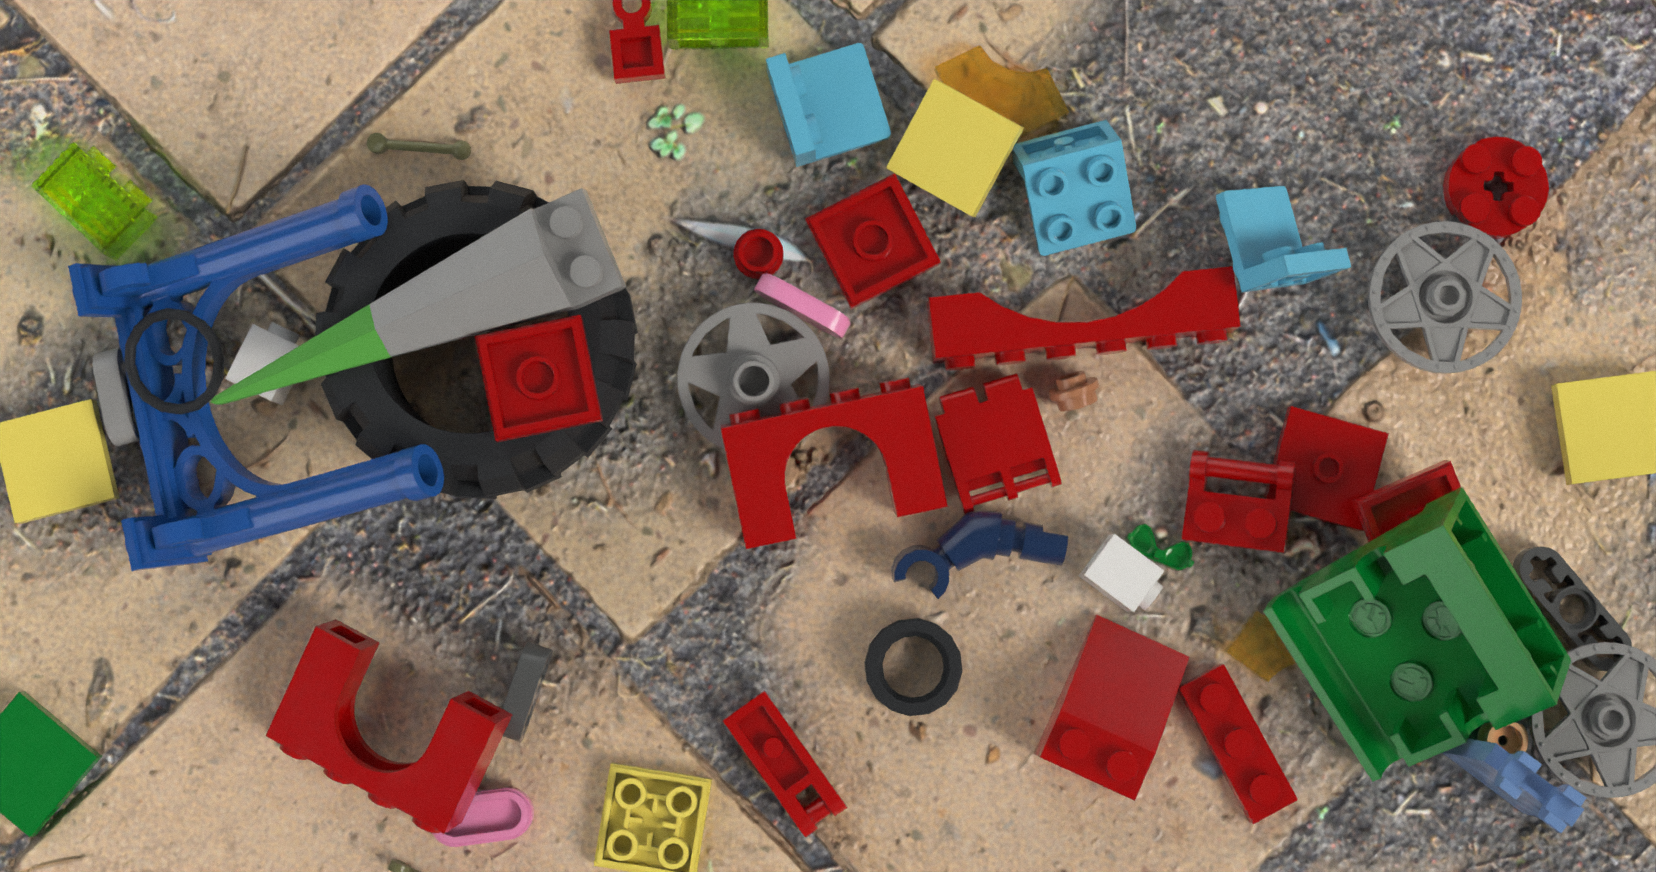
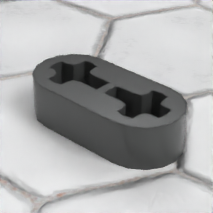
(526, 688)

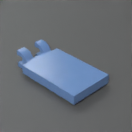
(1518, 783)

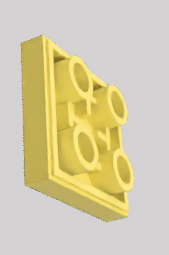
(954, 147)
(1607, 427)
(56, 461)
(652, 820)

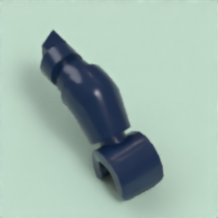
(980, 537)

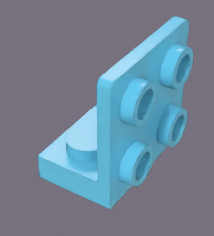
(828, 103)
(1076, 187)
(1268, 243)

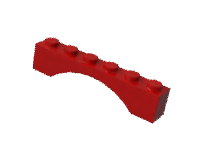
(976, 327)

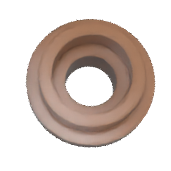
(1074, 391)

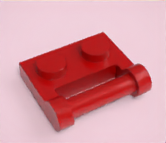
(1235, 518)

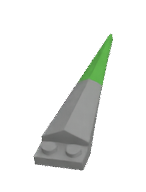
(517, 273)

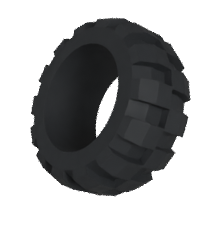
(370, 396)

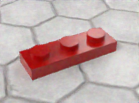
(1237, 743)

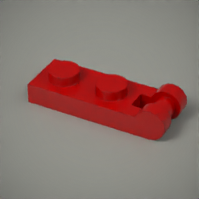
(783, 762)

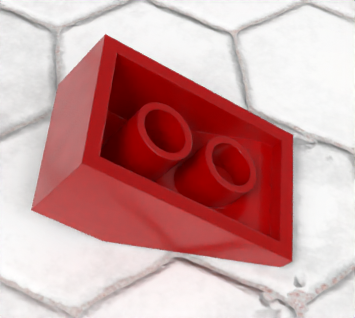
(1113, 707)

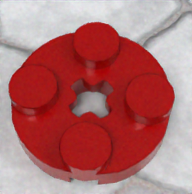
(1517, 166)

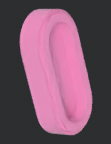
(802, 305)
(492, 817)

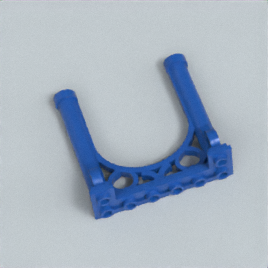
(185, 520)

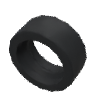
(951, 667)

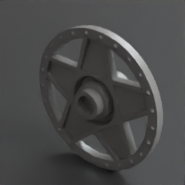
(1445, 297)
(751, 369)
(1602, 721)

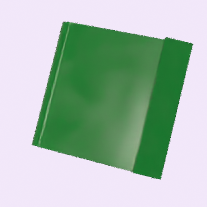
(1421, 638)

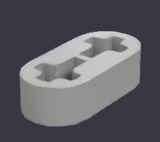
(114, 397)

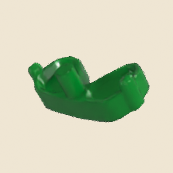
(1173, 557)

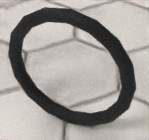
(132, 372)

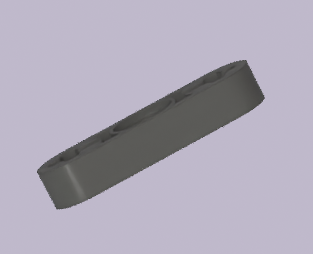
(1557, 572)

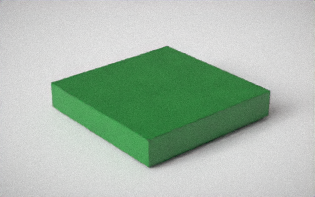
(38, 763)

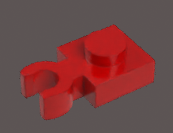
(637, 47)

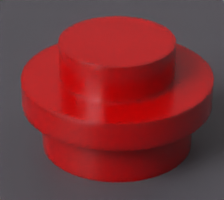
(758, 253)

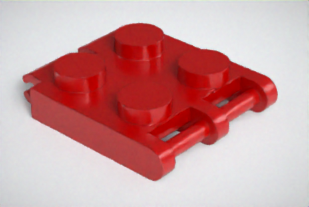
(995, 441)

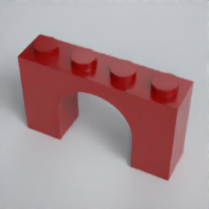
(892, 419)
(320, 726)

